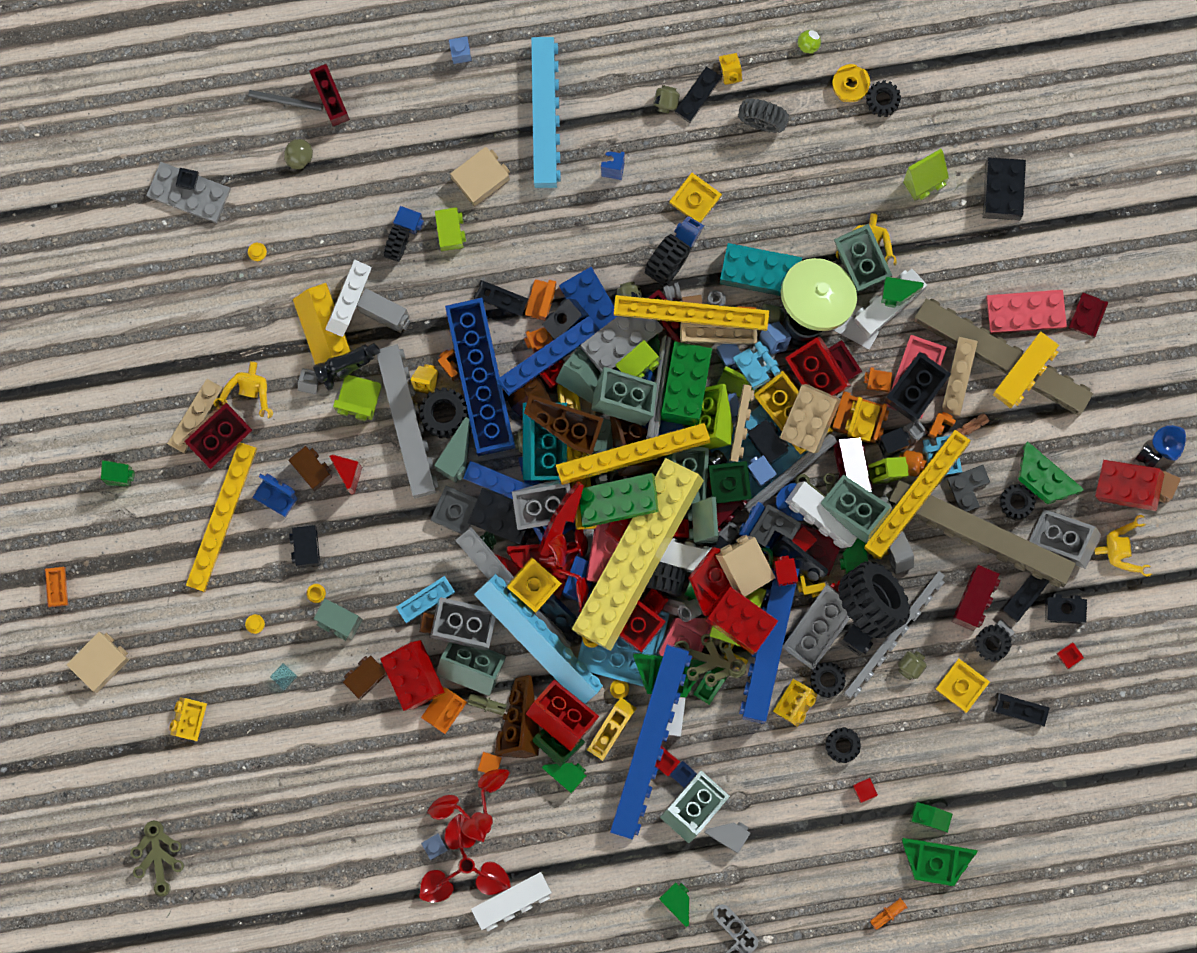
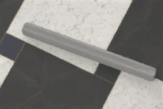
(661, 377)
(790, 473)

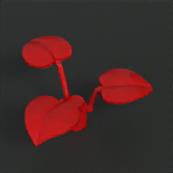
(558, 559)
(480, 823)
(491, 878)

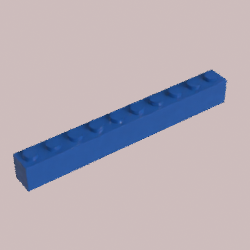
(650, 740)

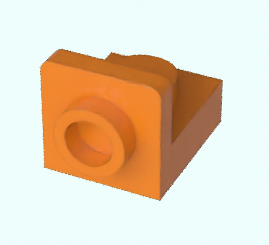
(537, 339)
(450, 368)
(878, 380)
(937, 427)

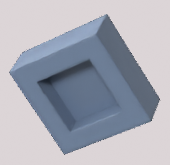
(434, 846)

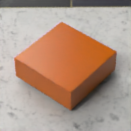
(489, 762)

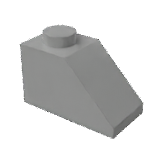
(730, 835)

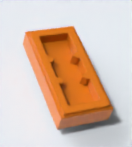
(56, 586)

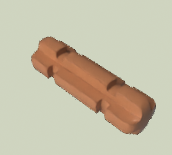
(973, 425)

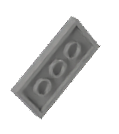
(204, 202)
(618, 339)
(818, 628)

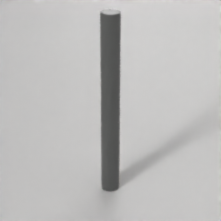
(285, 100)

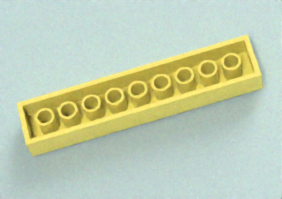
(637, 557)

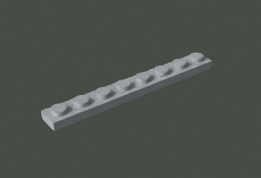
(491, 565)
(889, 643)

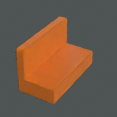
(541, 299)
(444, 710)

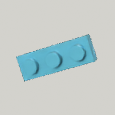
(425, 599)

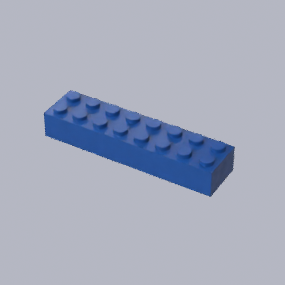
(479, 377)
(767, 657)

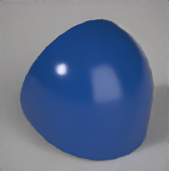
(1170, 442)

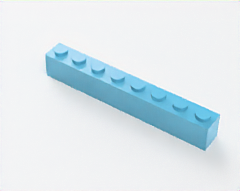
(544, 112)
(538, 639)

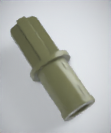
(487, 704)

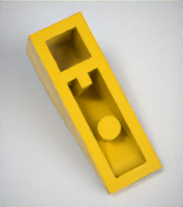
(425, 379)
(611, 728)

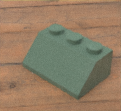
(625, 396)
(471, 667)

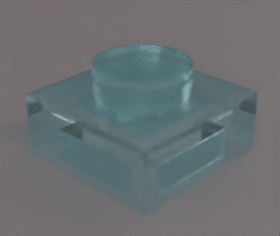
(283, 676)

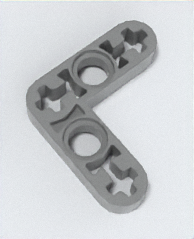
(739, 945)

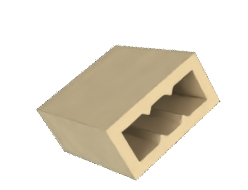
(480, 176)
(745, 565)
(98, 661)

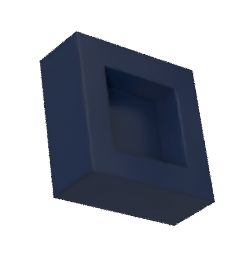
(683, 774)

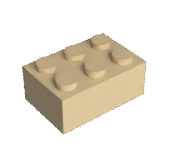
(810, 418)

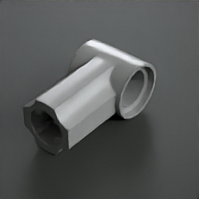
(683, 608)

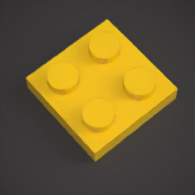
(695, 198)
(533, 585)
(962, 685)

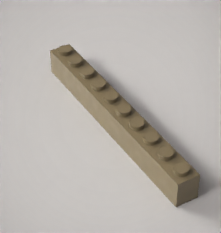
(1001, 355)
(990, 538)

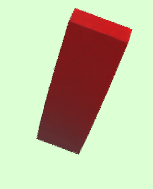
(565, 512)

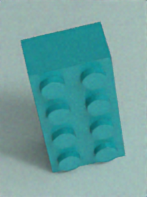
(756, 269)
(541, 451)

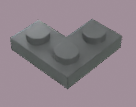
(963, 485)
(774, 521)

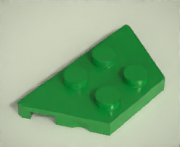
(1045, 477)
(648, 668)
(937, 861)

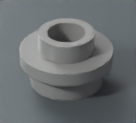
(714, 295)

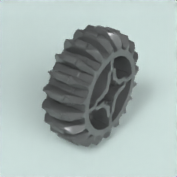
(763, 115)

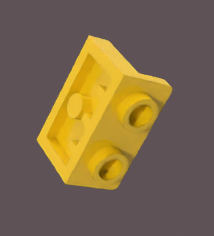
(863, 420)
(795, 703)
(187, 719)

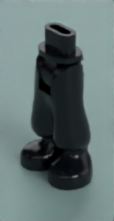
(344, 364)

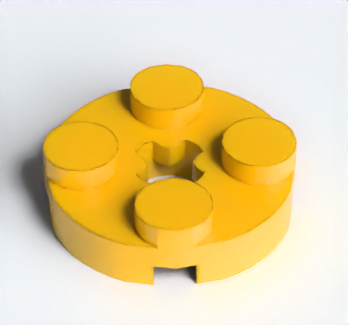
(845, 92)

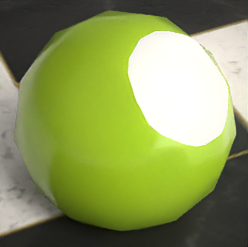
(809, 41)

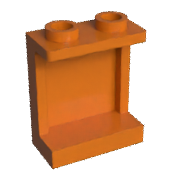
(844, 413)

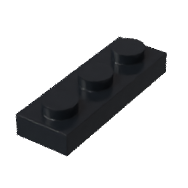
(698, 94)
(803, 561)
(1025, 597)

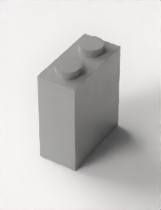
(383, 311)

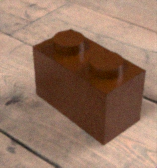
(310, 468)
(364, 677)

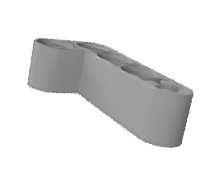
(900, 552)

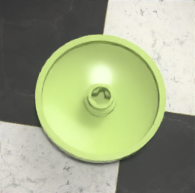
(818, 294)

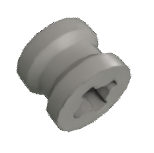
(672, 292)

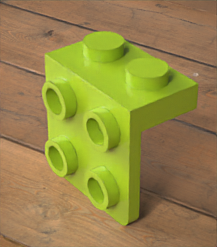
(358, 398)

